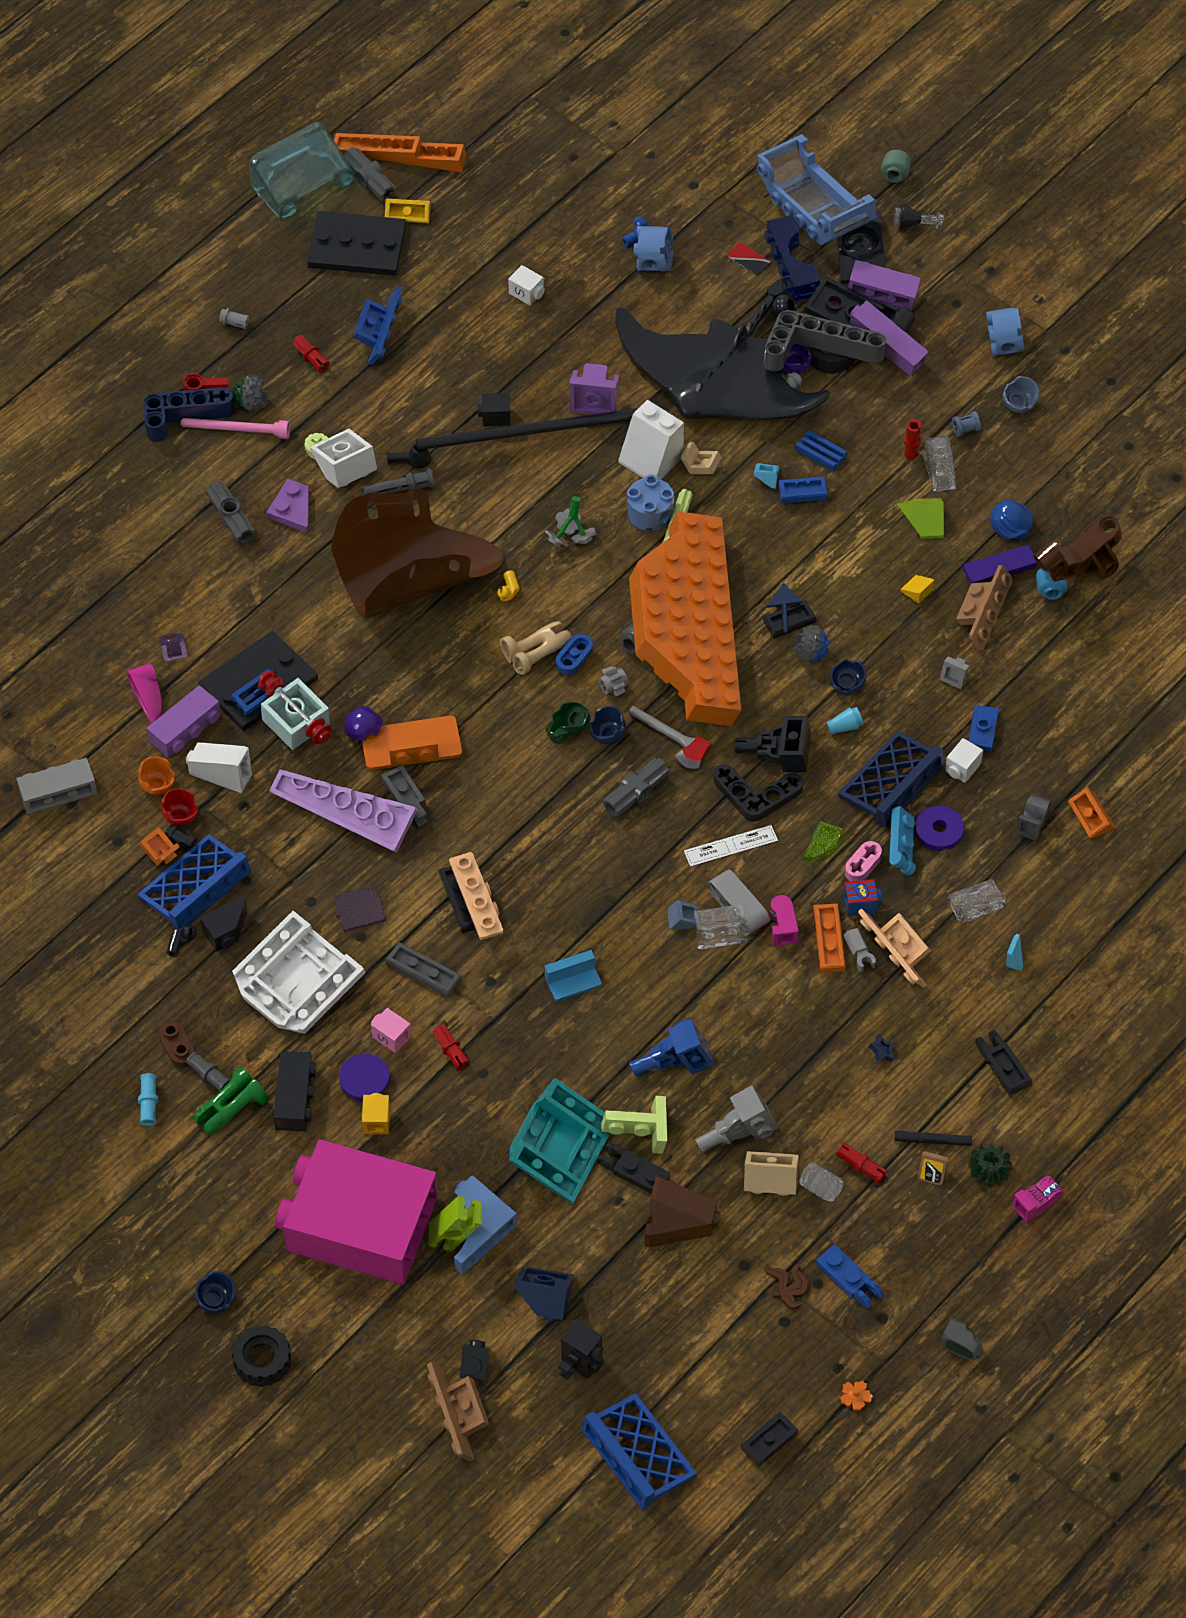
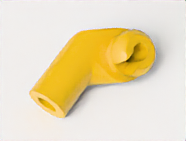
(511, 588)

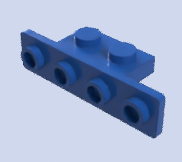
(375, 324)

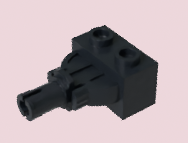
(782, 745)

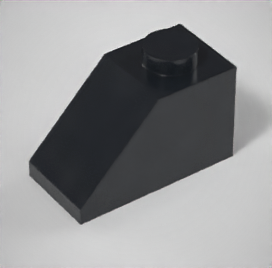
(225, 923)

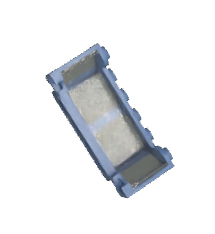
(811, 193)

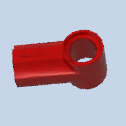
(196, 382)

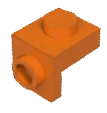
(159, 847)

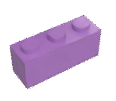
(884, 284)
(184, 721)

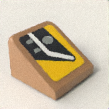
(932, 1168)

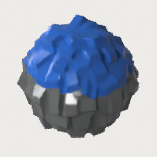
(811, 644)

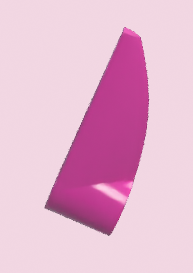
(146, 688)

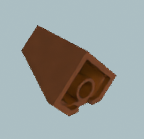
(678, 1214)

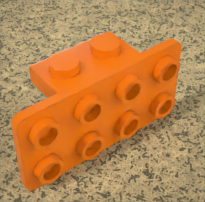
(413, 743)

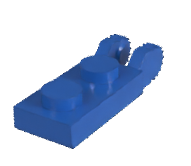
(848, 1276)

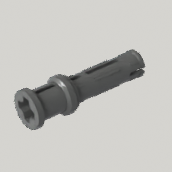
(411, 481)

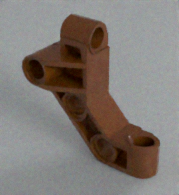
(1085, 554)

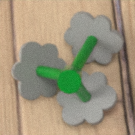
(568, 523)

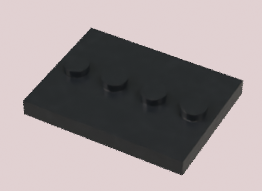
(356, 243)
(266, 653)

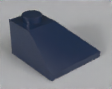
(545, 1291)

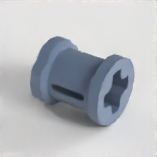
(966, 424)

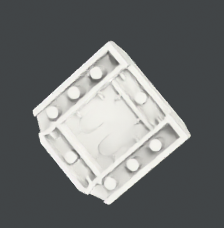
(295, 975)

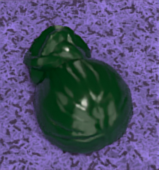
(568, 720)

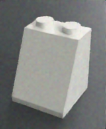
(652, 442)

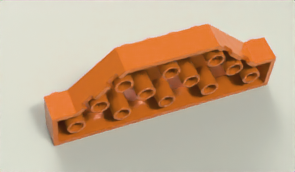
(687, 618)

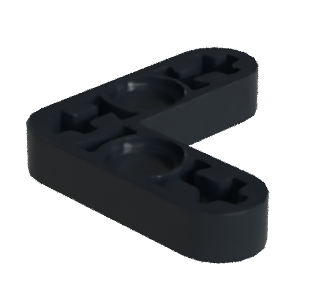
(753, 799)

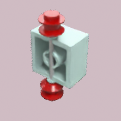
(294, 711)

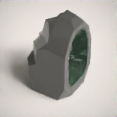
(961, 1340)

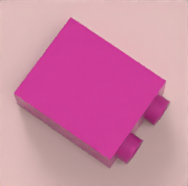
(358, 1211)

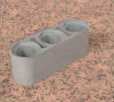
(730, 891)

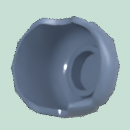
(1021, 394)

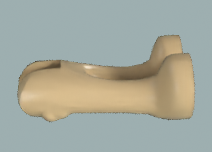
(550, 636)

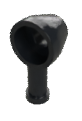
(415, 458)

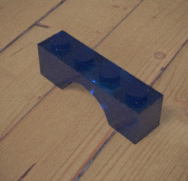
(799, 277)

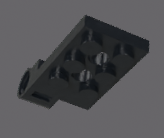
(848, 299)

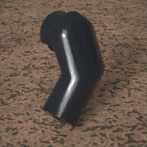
(180, 937)

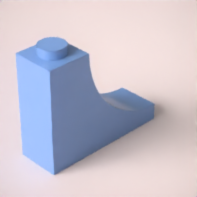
(497, 1222)

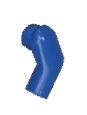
(631, 238)

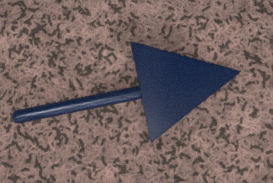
(784, 597)

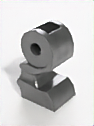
(1033, 817)

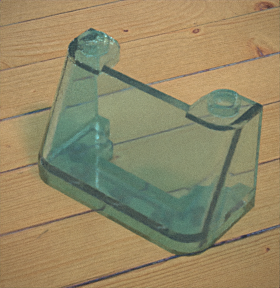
(298, 167)

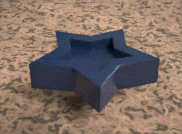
(882, 1049)

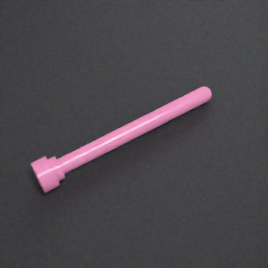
(279, 429)

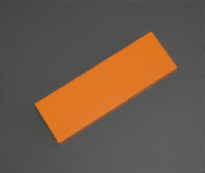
(829, 938)

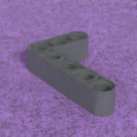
(822, 335)

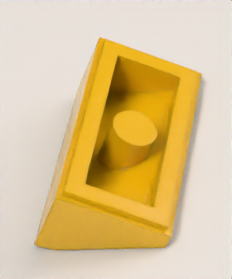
(412, 210)

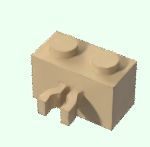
(771, 1173)

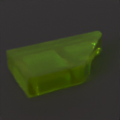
(823, 841)

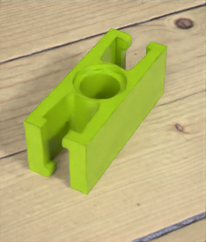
(455, 1223)

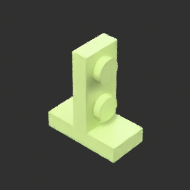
(640, 1123)

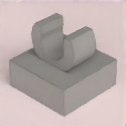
(954, 672)

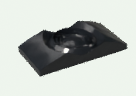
(862, 245)

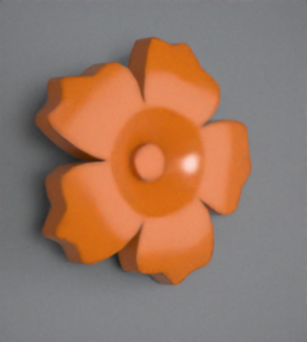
(855, 1395)

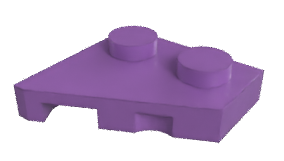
(291, 506)

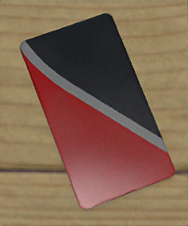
(748, 258)

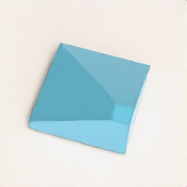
(767, 474)
(1014, 954)

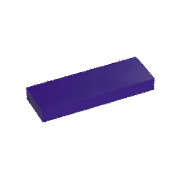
(1014, 560)

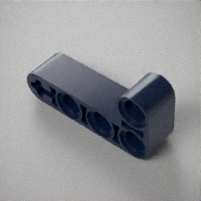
(192, 404)

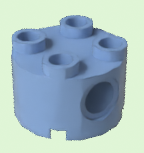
(654, 248)
(1005, 331)
(650, 503)

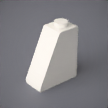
(221, 765)

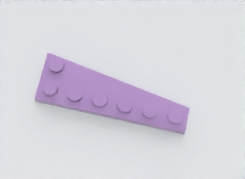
(359, 812)

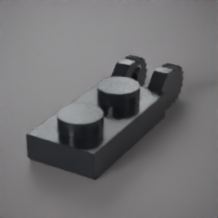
(1004, 1063)
(632, 1167)

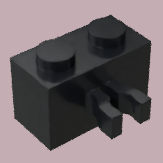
(581, 1351)

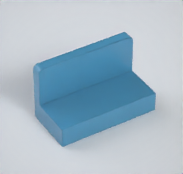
(572, 976)

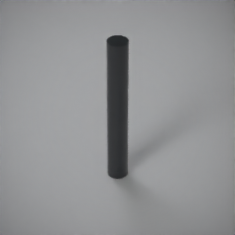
(933, 1138)

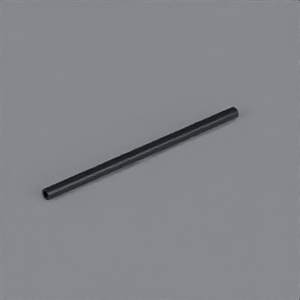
(524, 429)

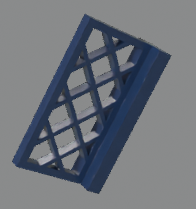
(910, 784)

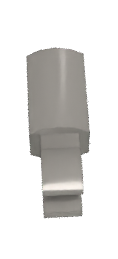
(859, 948)

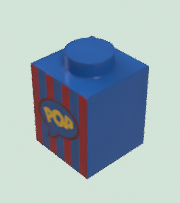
(861, 895)

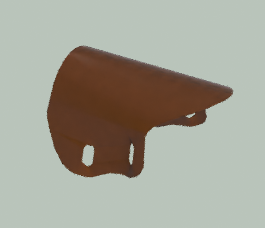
(402, 554)

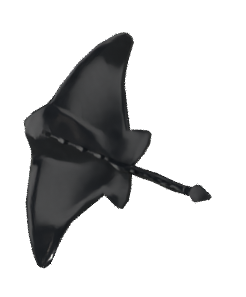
(716, 370)

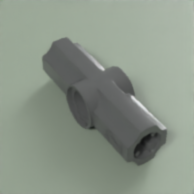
(370, 174)
(230, 512)
(636, 787)

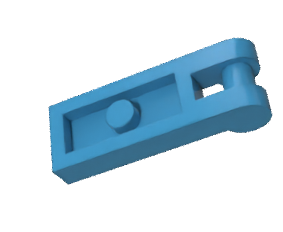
(902, 840)

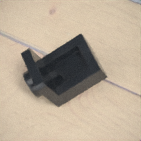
(475, 1360)

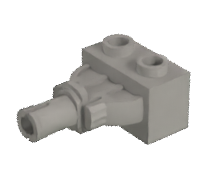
(747, 1118)

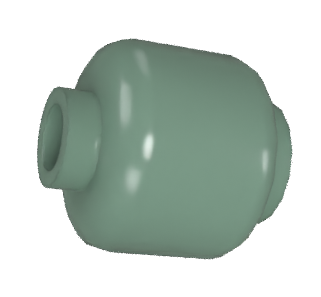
(896, 166)

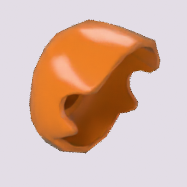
(156, 775)

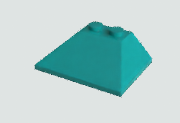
(559, 1140)

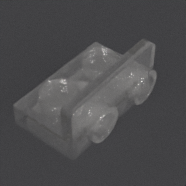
(977, 901)
(720, 926)

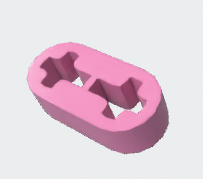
(859, 858)

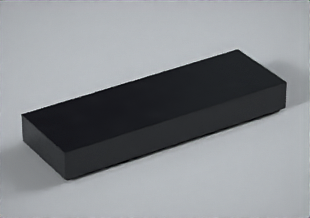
(456, 899)

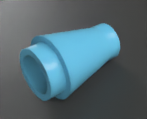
(845, 721)

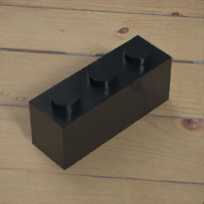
(294, 1091)

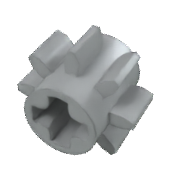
(613, 681)

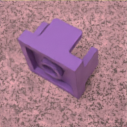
(592, 391)

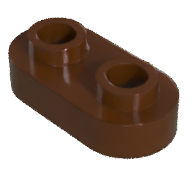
(175, 1042)

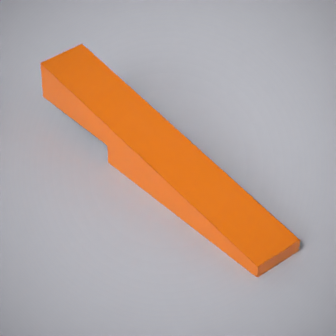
(405, 150)

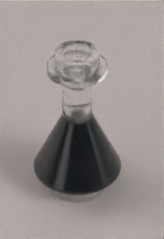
(907, 217)

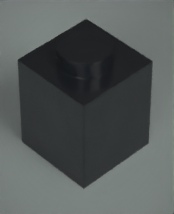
(495, 409)

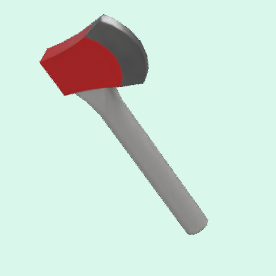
(694, 748)

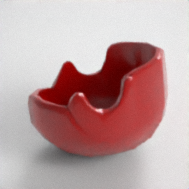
(179, 807)

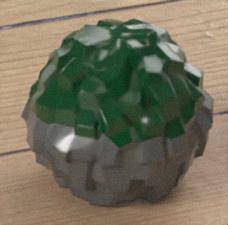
(249, 393)

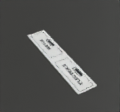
(730, 845)

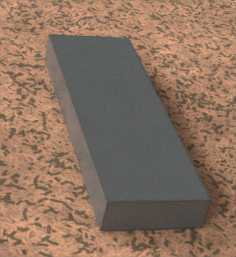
(423, 969)

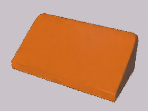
(1091, 813)

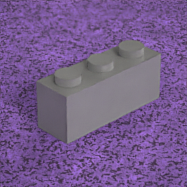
(56, 785)

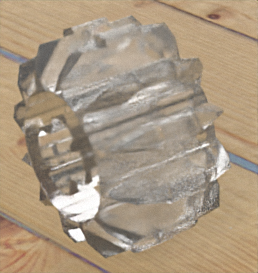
(821, 1181)

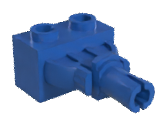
(683, 1047)

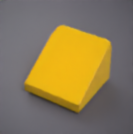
(918, 588)

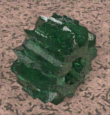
(981, 1162)

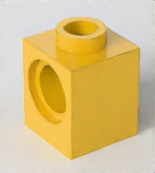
(375, 1114)

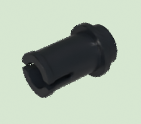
(181, 838)

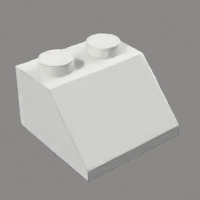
(344, 458)

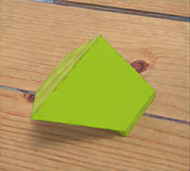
(925, 516)

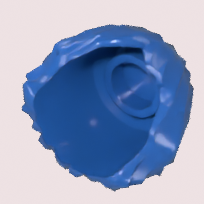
(1011, 520)

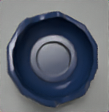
(848, 677)
(608, 725)
(215, 1292)

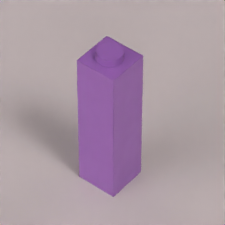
(899, 345)

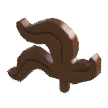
(788, 1293)

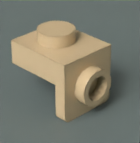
(700, 461)

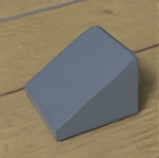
(682, 915)

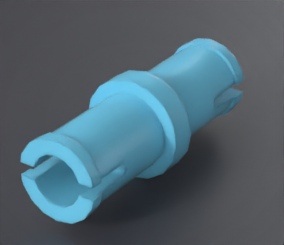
(148, 1099)

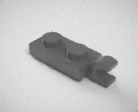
(405, 791)

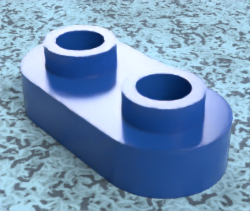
(573, 656)

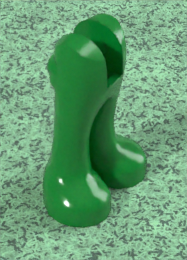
(218, 1115)

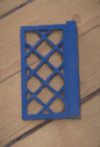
(206, 891)
(622, 1464)

